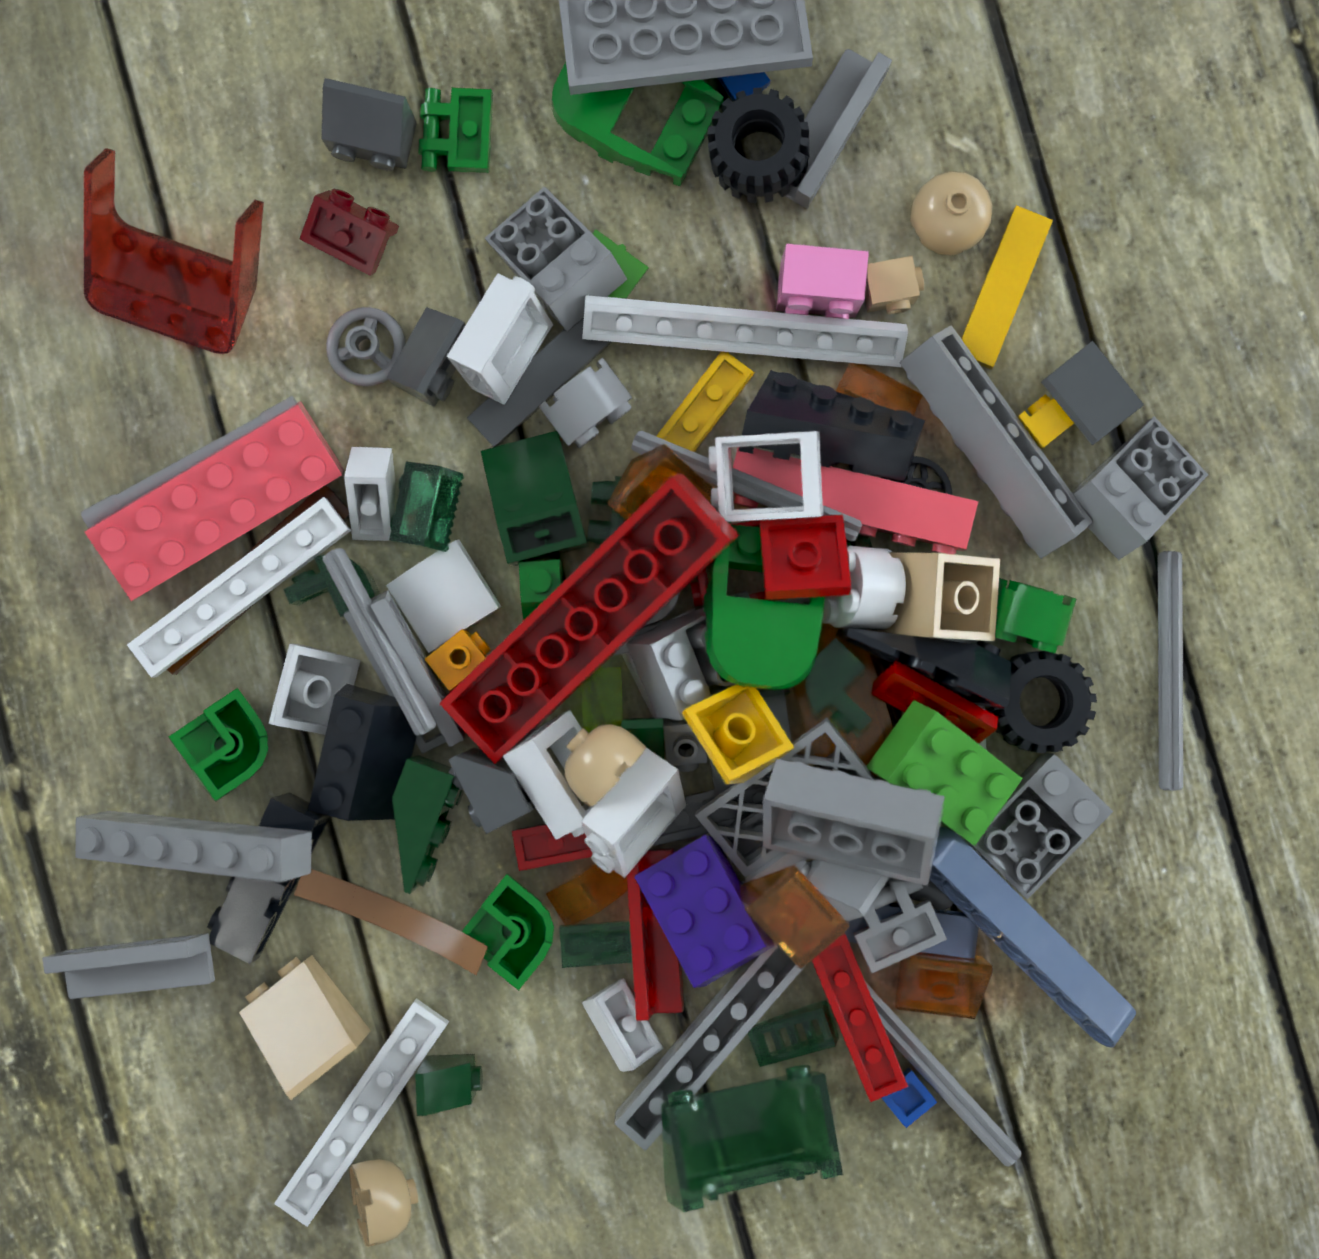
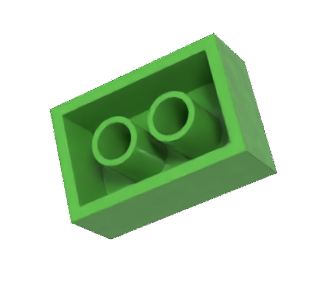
(940, 758)

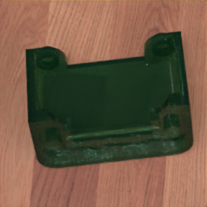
(747, 1136)

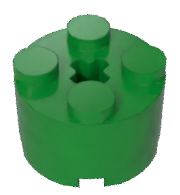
(1033, 614)

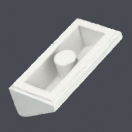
(615, 1020)

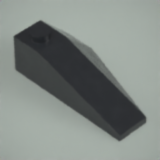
(963, 668)

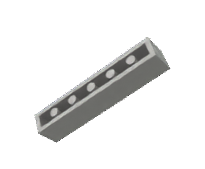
(995, 442)
(194, 845)
(706, 1042)

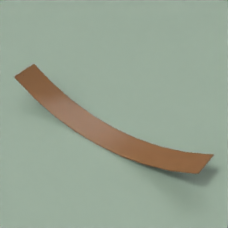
(393, 917)

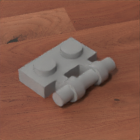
(900, 934)

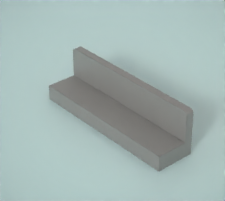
(836, 117)
(134, 966)

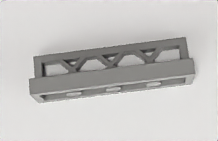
(415, 665)

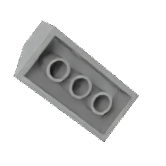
(851, 821)

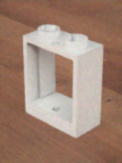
(501, 338)
(720, 461)
(544, 780)
(634, 813)

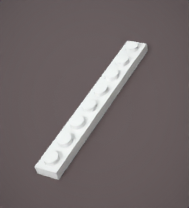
(744, 331)

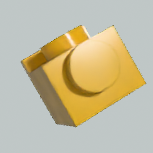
(1046, 420)

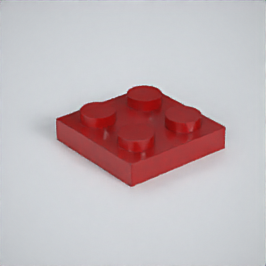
(804, 557)

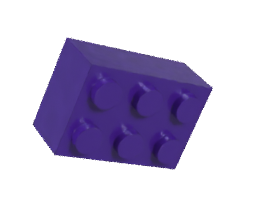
(703, 911)

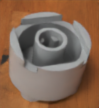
(587, 403)

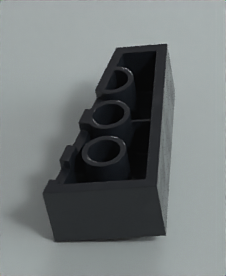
(849, 428)

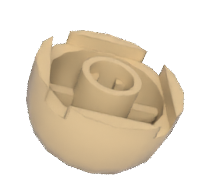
(951, 212)
(599, 760)
(381, 1200)

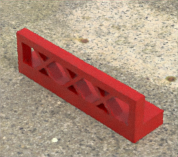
(655, 964)
(858, 1020)

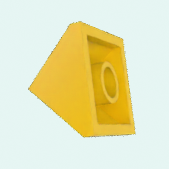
(738, 732)

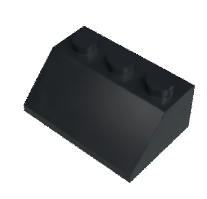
(362, 756)

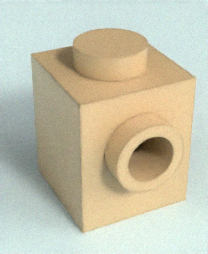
(893, 285)

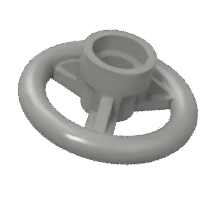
(353, 339)

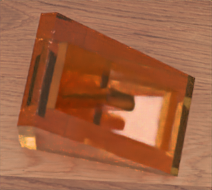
(586, 893)

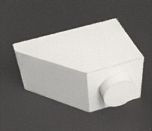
(370, 492)

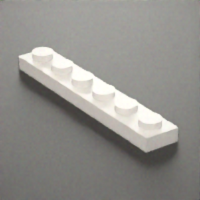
(238, 587)
(361, 1112)

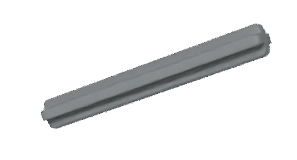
(378, 642)

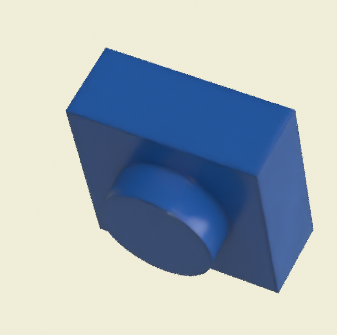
(911, 1101)

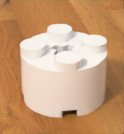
(876, 588)

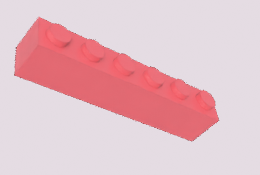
(878, 503)

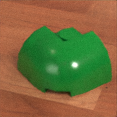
(223, 744)
(514, 929)

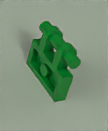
(468, 131)

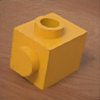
(458, 657)

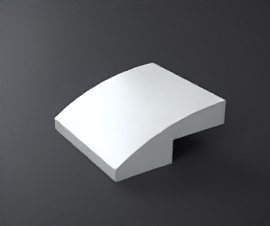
(443, 595)

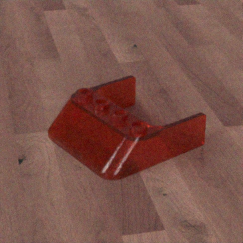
(162, 280)

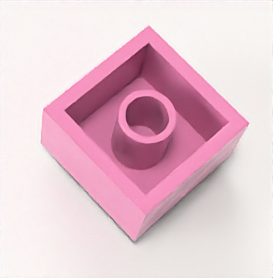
(822, 281)

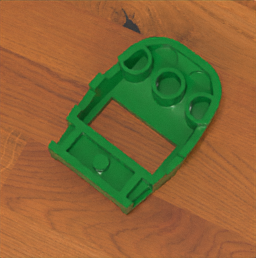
(594, 115)
(757, 639)

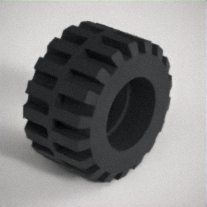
(752, 115)
(1073, 708)

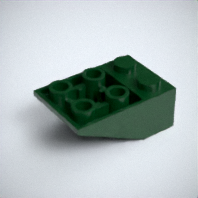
(533, 499)
(420, 814)

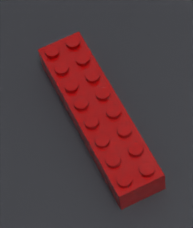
(589, 617)

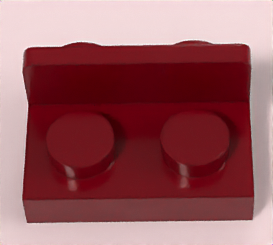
(348, 230)

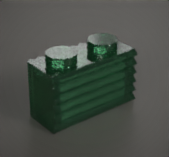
(426, 506)

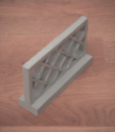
(773, 860)

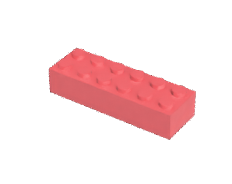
(215, 501)

